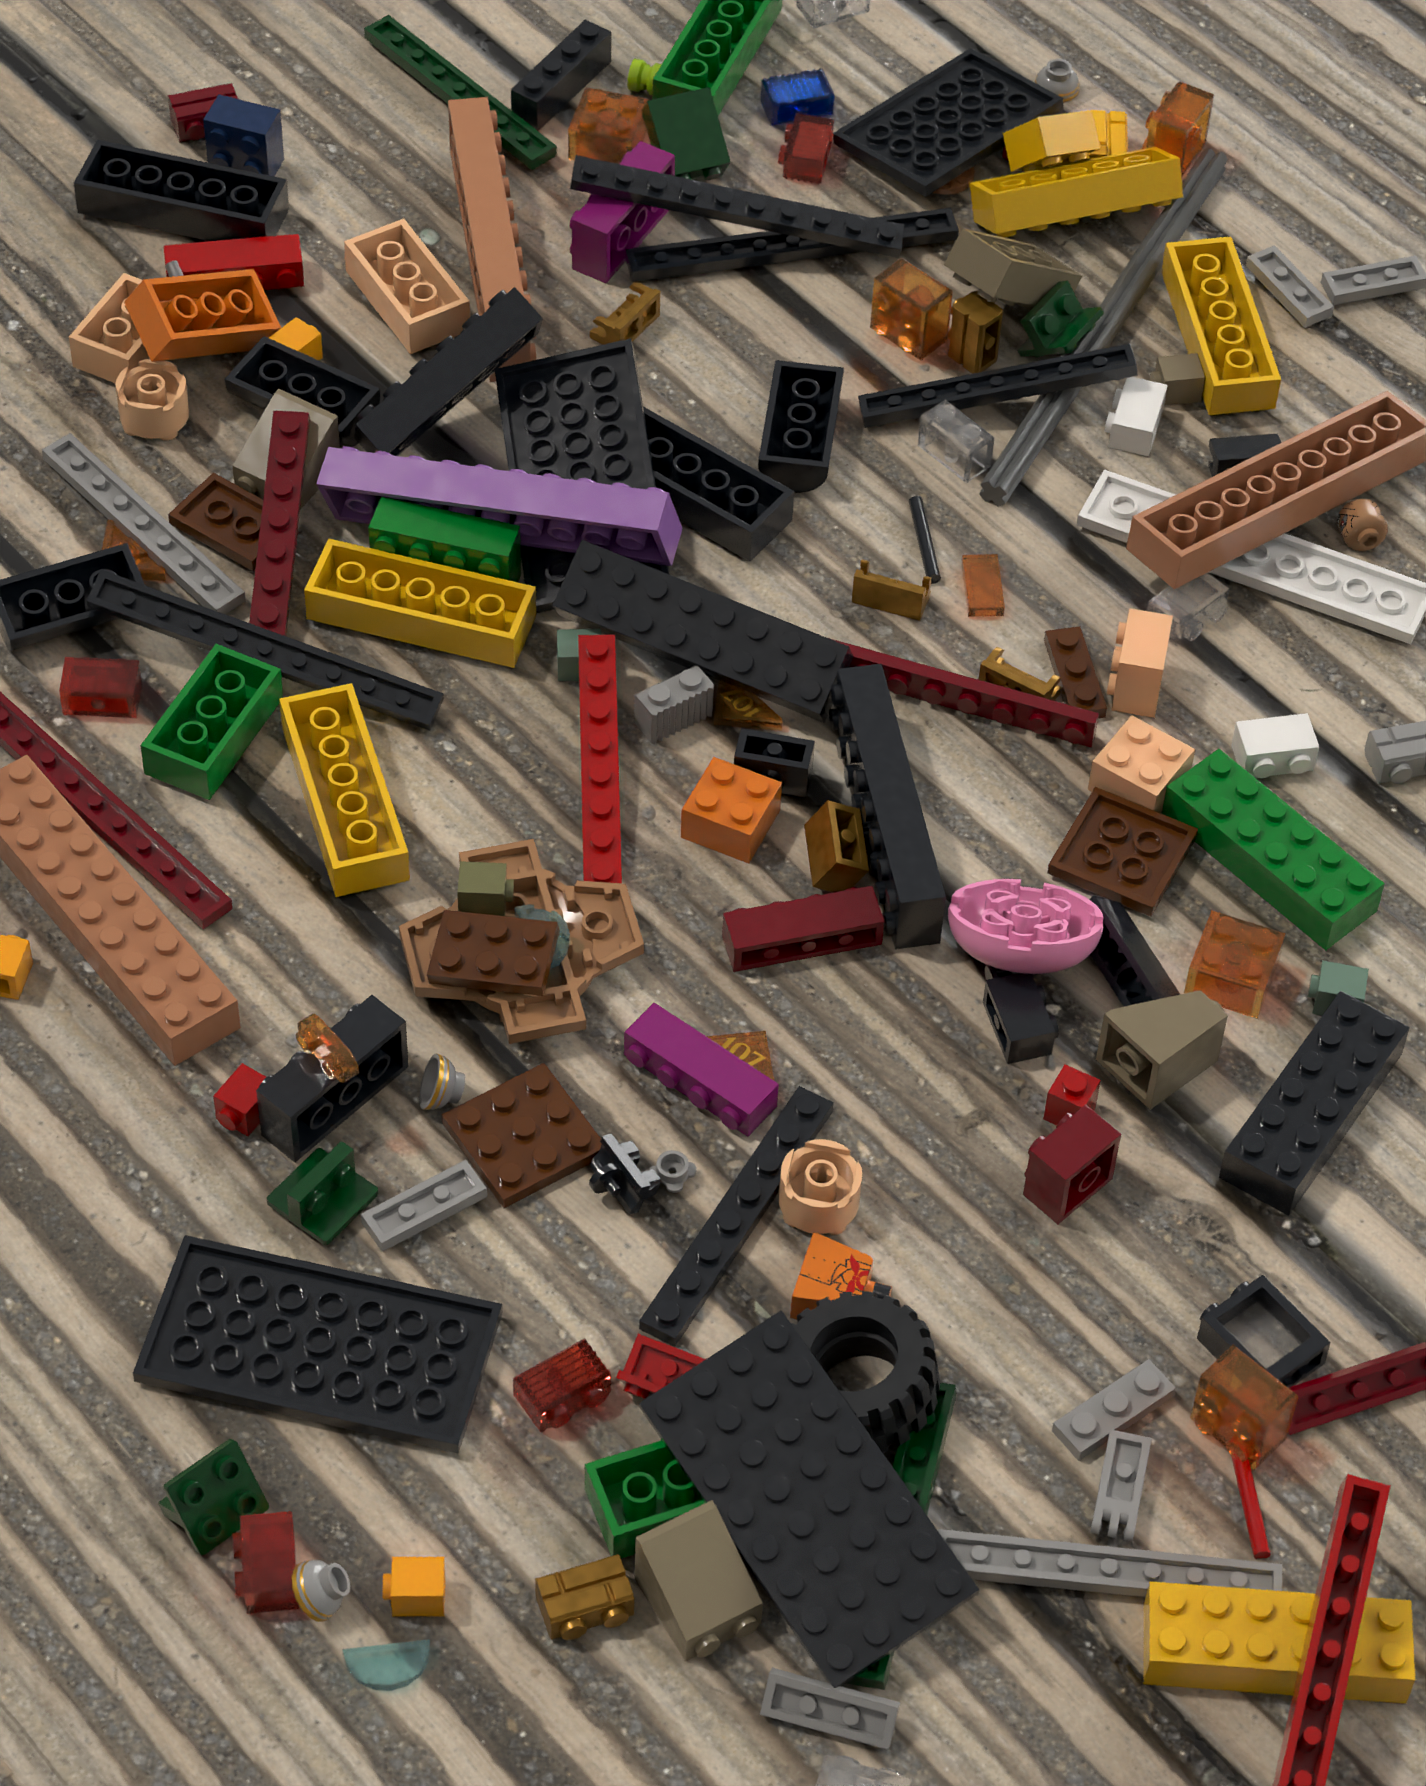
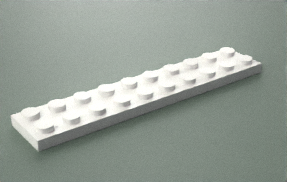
(1282, 566)

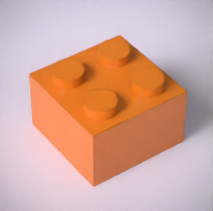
(731, 810)

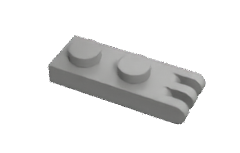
(1121, 1483)

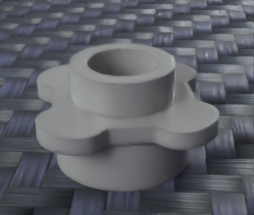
(674, 1161)

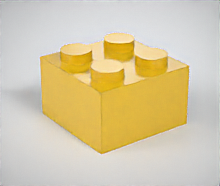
(1051, 141)

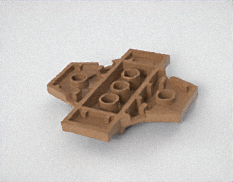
(601, 938)

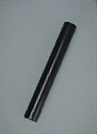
(924, 539)

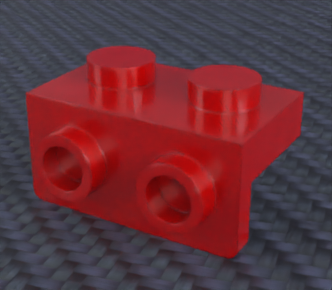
(654, 1366)

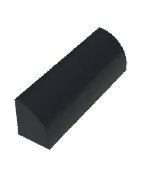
(1128, 959)

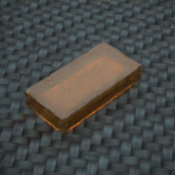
(983, 585)

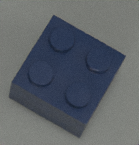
(244, 135)

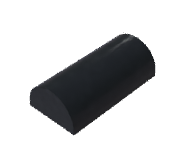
(277, 366)
(800, 424)
(55, 597)

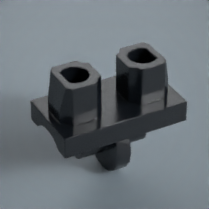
(618, 1173)

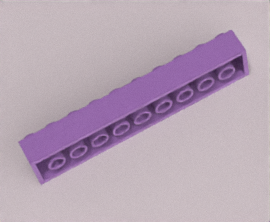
(548, 508)

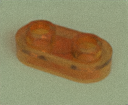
(331, 1052)

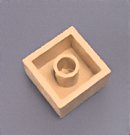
(1139, 662)
(1140, 764)

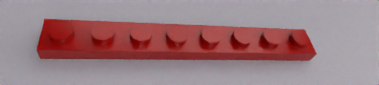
(599, 759)

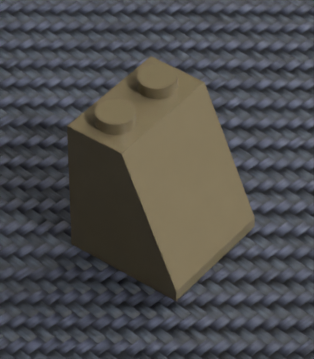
(251, 463)
(1161, 1043)
(697, 1582)

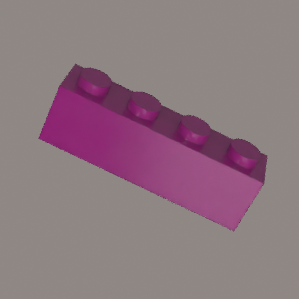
(700, 1069)

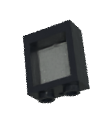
(1266, 1330)

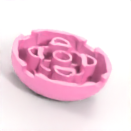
(1024, 926)

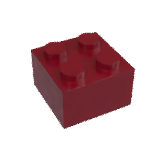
(1071, 1163)

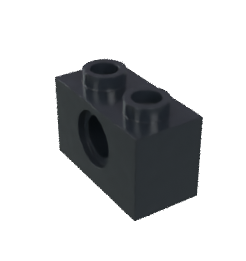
(778, 758)

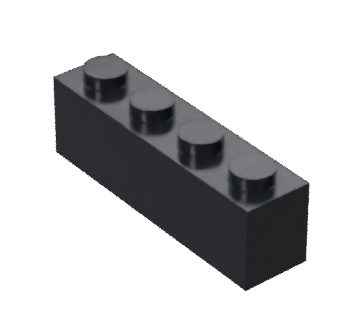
(562, 74)

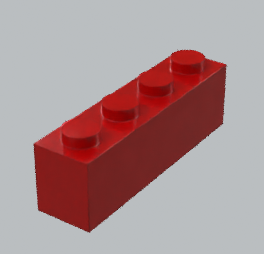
(274, 258)

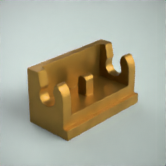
(630, 317)
(890, 594)
(998, 672)

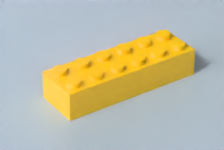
(1076, 191)
(1221, 325)
(420, 603)
(344, 790)
(1257, 1641)

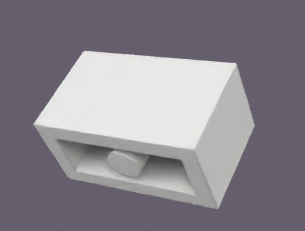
(1136, 415)
(1275, 745)

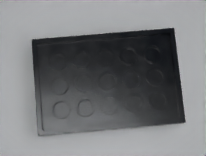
(946, 121)

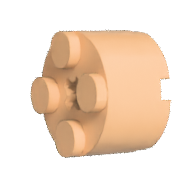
(152, 400)
(820, 1187)

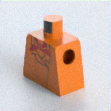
(832, 1270)

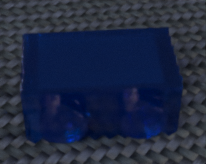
(796, 93)

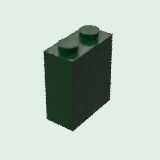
(690, 130)

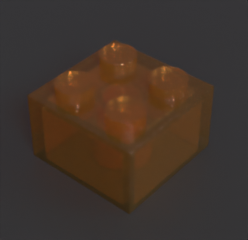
(1180, 123)
(606, 125)
(911, 309)
(1235, 963)
(1243, 1407)

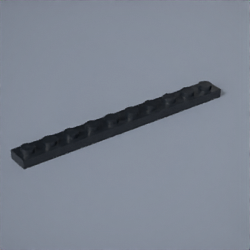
(736, 206)
(771, 248)
(295, 659)

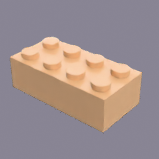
(406, 285)

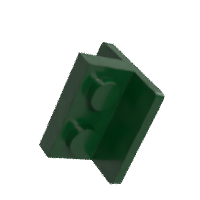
(1057, 323)
(323, 1193)
(213, 1497)

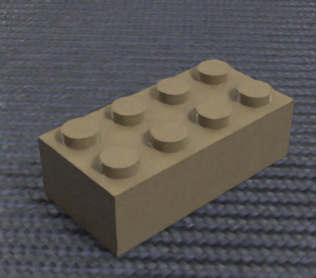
(1006, 268)

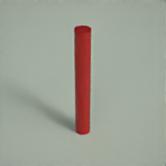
(1251, 1509)

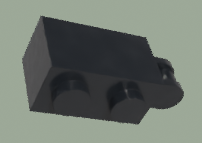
(1018, 1015)

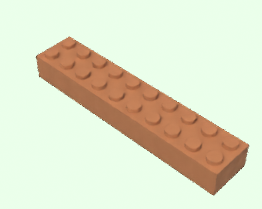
(484, 207)
(1278, 489)
(110, 917)

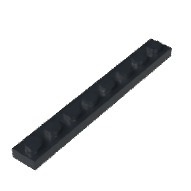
(999, 385)
(733, 1219)

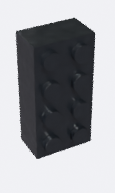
(305, 1105)

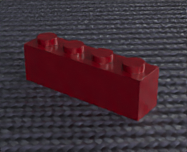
(802, 928)

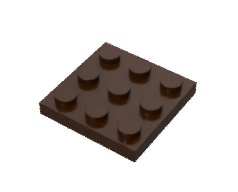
(1122, 851)
(523, 1135)

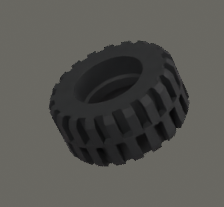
(881, 1330)

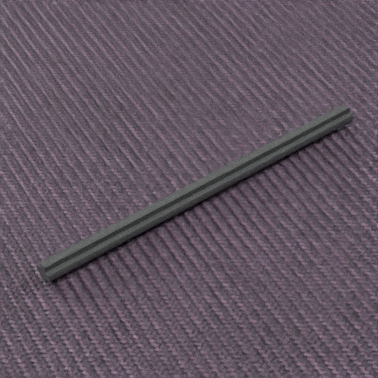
(1117, 307)

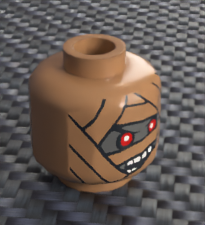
(1362, 524)

